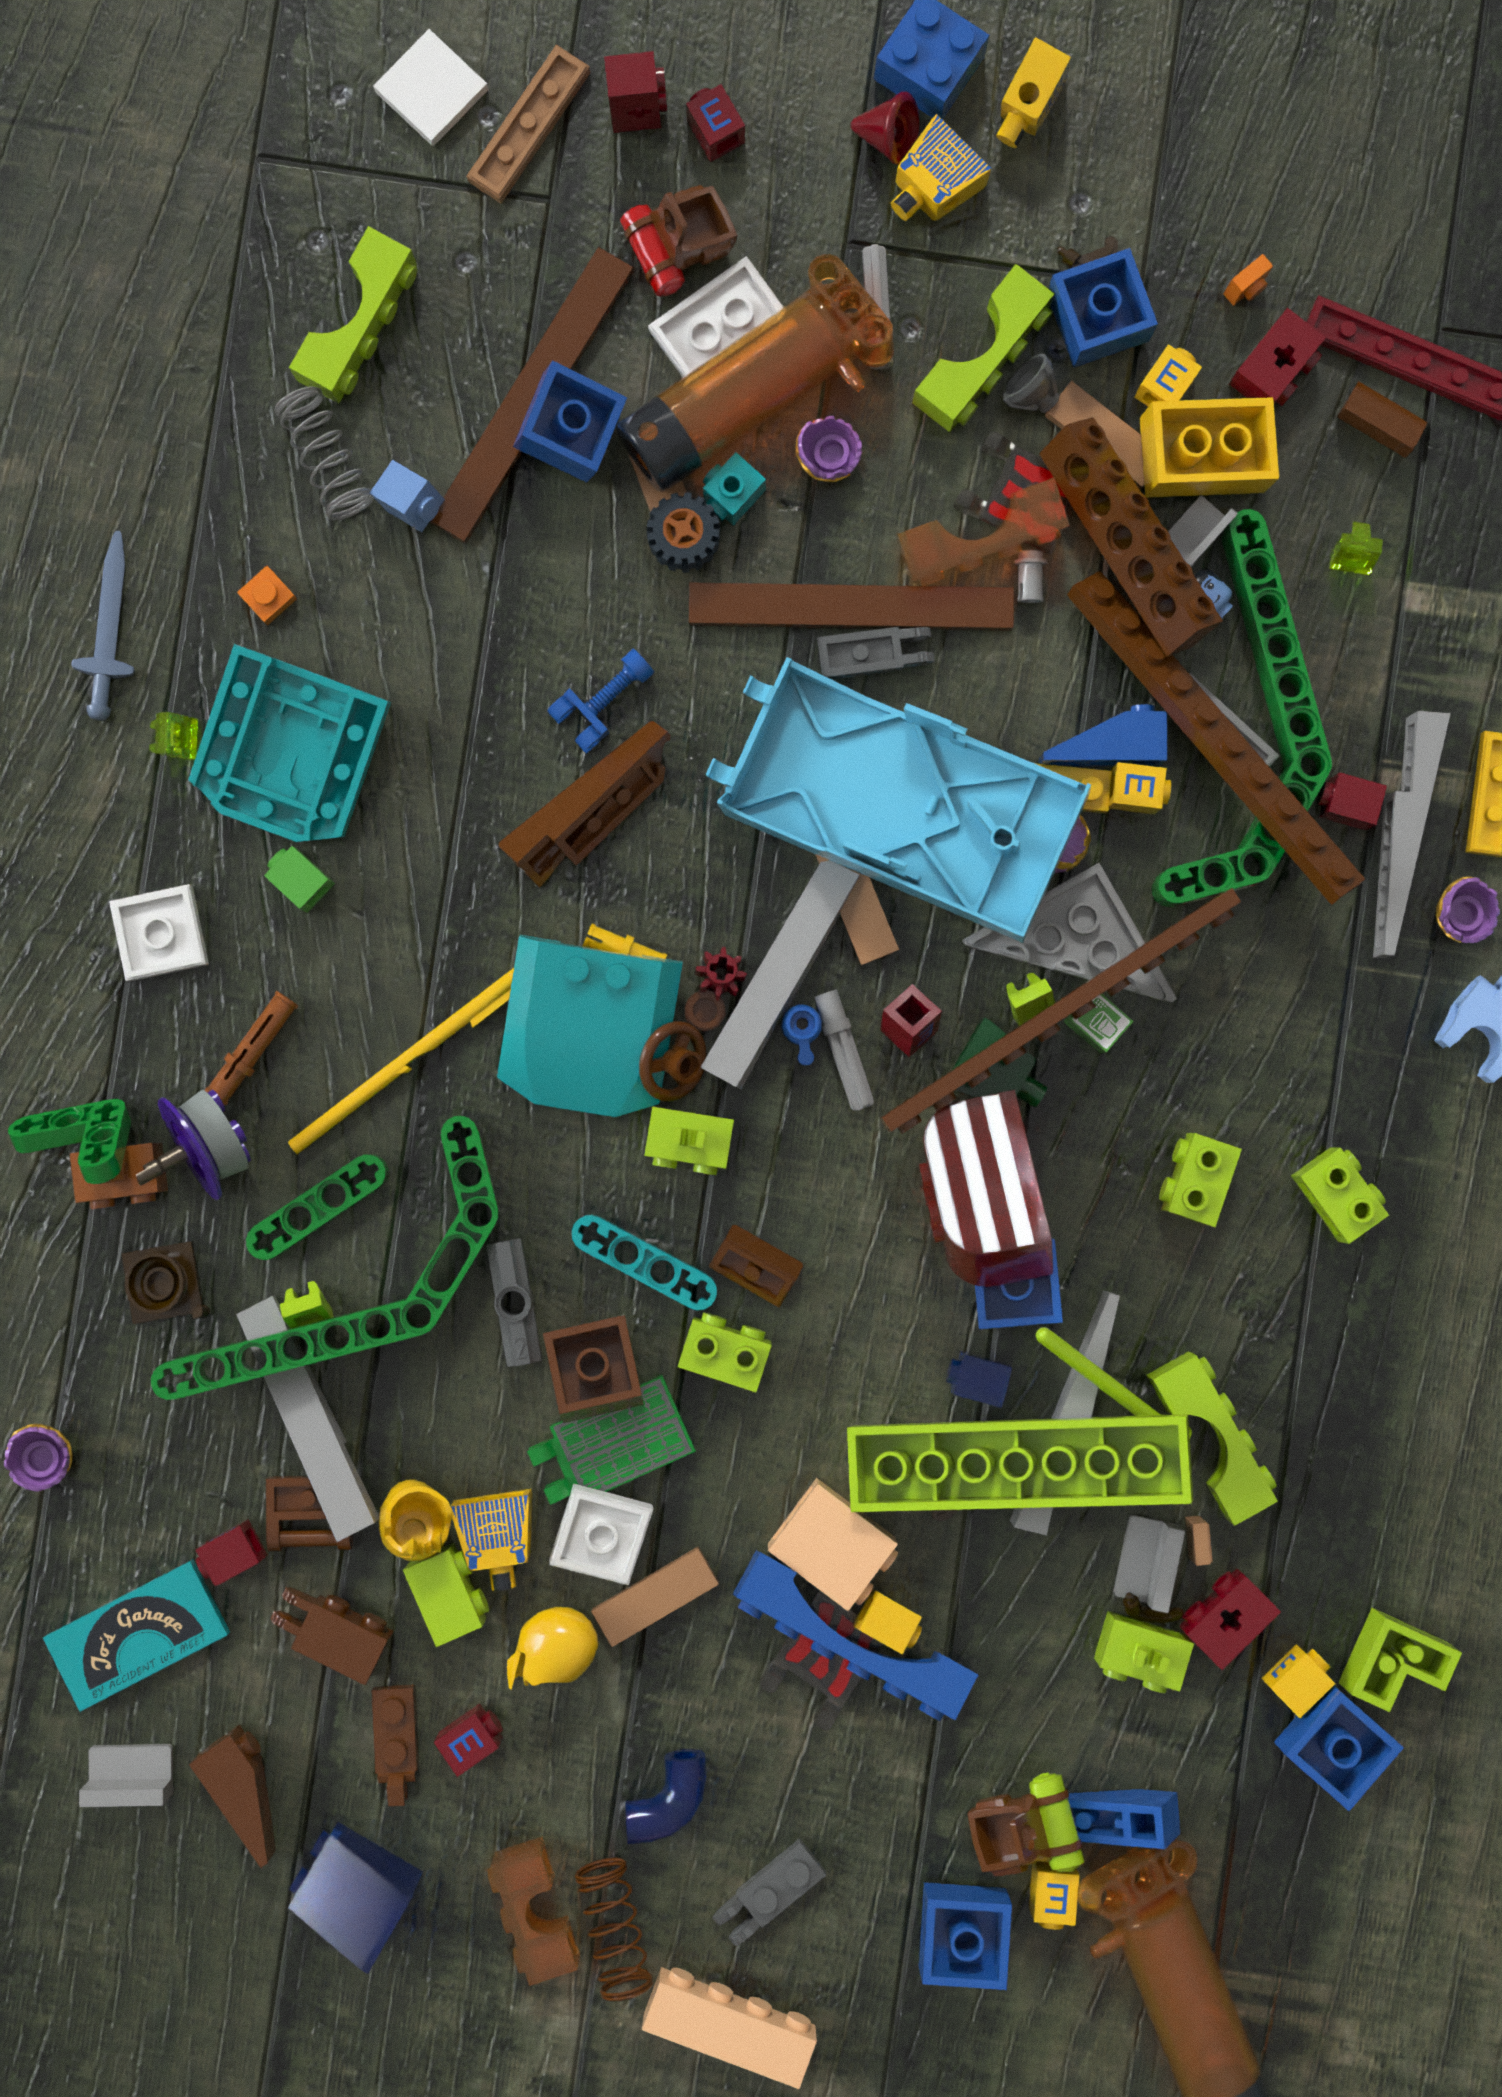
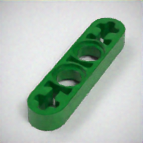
(320, 1211)

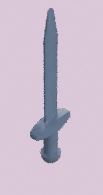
(103, 664)

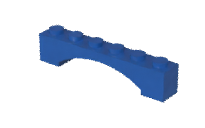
(935, 1680)

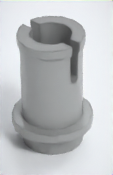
(1030, 576)

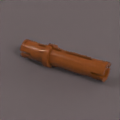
(261, 1034)

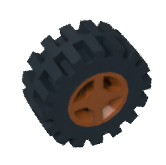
(680, 519)

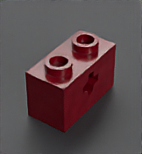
(635, 91)
(1287, 340)
(1250, 1614)

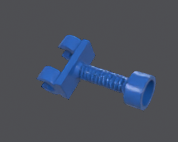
(634, 669)

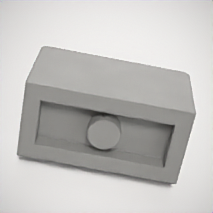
(1199, 529)
(1149, 1561)
(128, 1776)

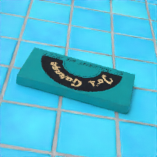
(136, 1635)

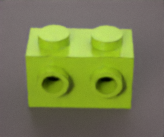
(1199, 1178)
(1341, 1194)
(725, 1352)
(446, 1595)

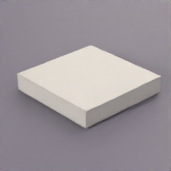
(430, 87)
(159, 933)
(601, 1534)

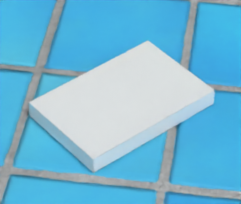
(714, 316)

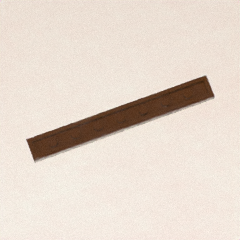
(563, 343)
(851, 606)

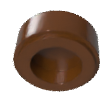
(704, 1011)

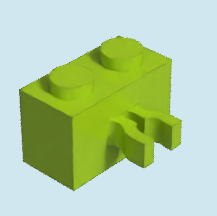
(688, 1139)
(1143, 1652)

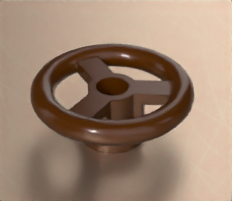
(679, 1062)

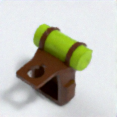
(1026, 1829)

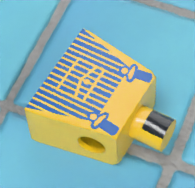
(1037, 82)
(938, 173)
(495, 1533)

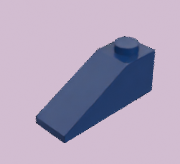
(1128, 738)
(1126, 1817)

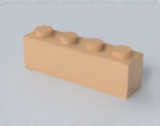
(730, 2026)

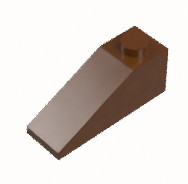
(237, 1783)

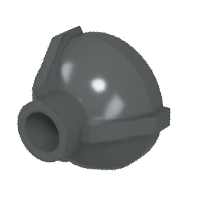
(1032, 385)

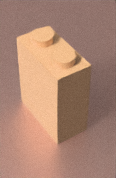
(833, 1546)

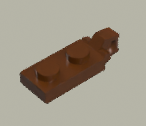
(395, 1739)

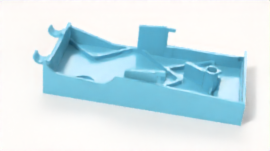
(901, 799)

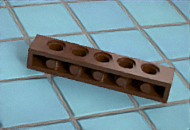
(1130, 536)

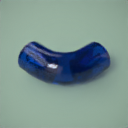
(675, 1804)

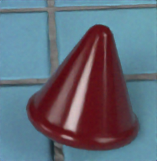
(890, 126)

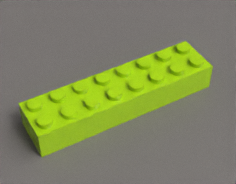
(1020, 1463)

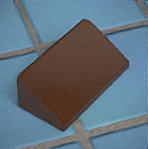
(1382, 419)
(756, 1265)

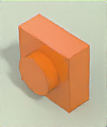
(1249, 281)
(267, 595)

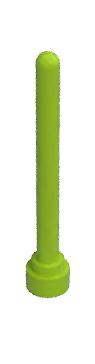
(1094, 1374)

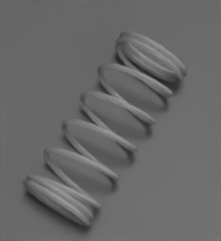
(339, 502)

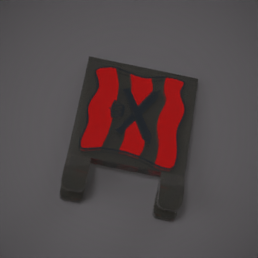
(1019, 472)
(820, 1672)

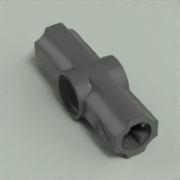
(517, 1329)

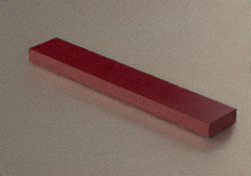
(1408, 357)

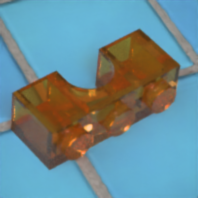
(543, 1946)

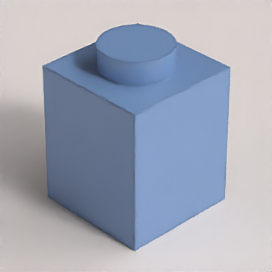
(407, 496)

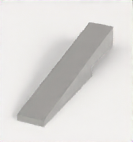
(1404, 824)
(780, 974)
(1076, 1398)
(312, 1428)

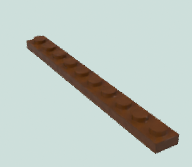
(1216, 738)
(1076, 1003)

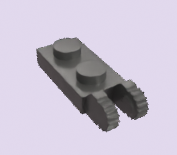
(871, 652)
(772, 1890)

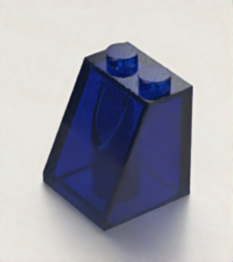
(353, 1894)

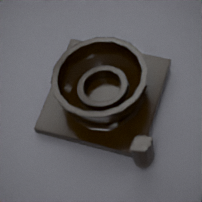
(163, 1283)

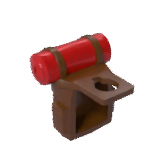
(678, 234)

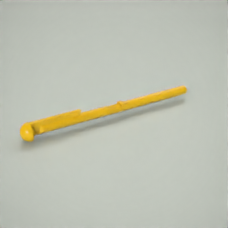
(473, 1012)

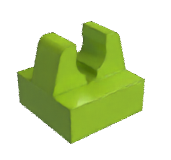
(1031, 999)
(305, 1309)

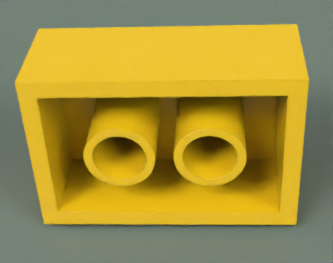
(1209, 447)

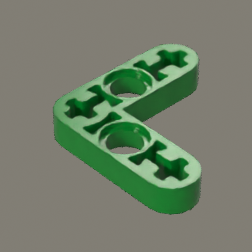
(99, 1126)

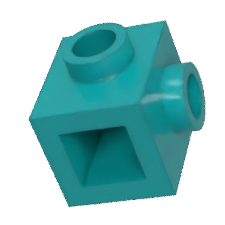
(733, 488)

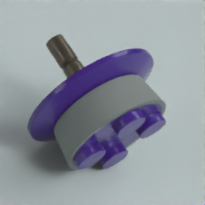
(202, 1140)

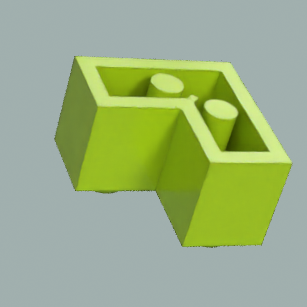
(1389, 1652)

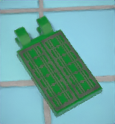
(616, 1445)

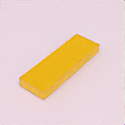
(1486, 808)

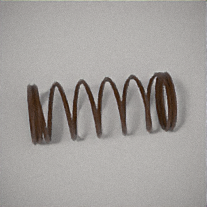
(605, 1880)

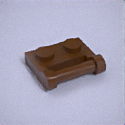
(295, 1500)

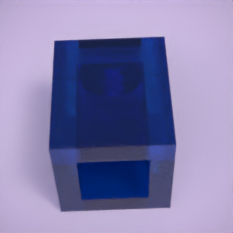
(979, 1378)

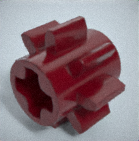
(730, 970)

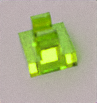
(1356, 551)
(175, 735)

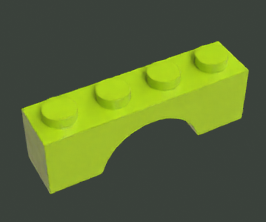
(334, 357)
(953, 387)
(1237, 1482)

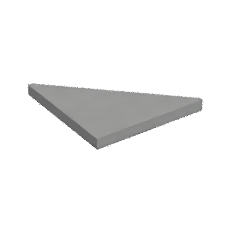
(1080, 934)

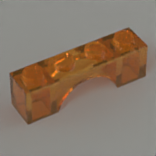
(1031, 514)

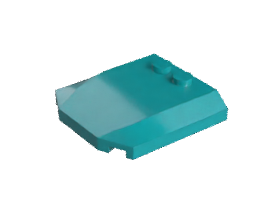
(287, 747)
(582, 1025)

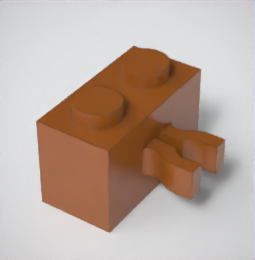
(125, 1182)

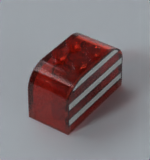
(985, 1192)

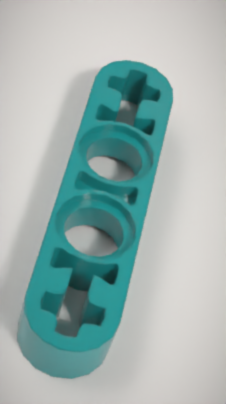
(647, 1256)

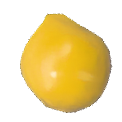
(414, 1520)
(553, 1648)

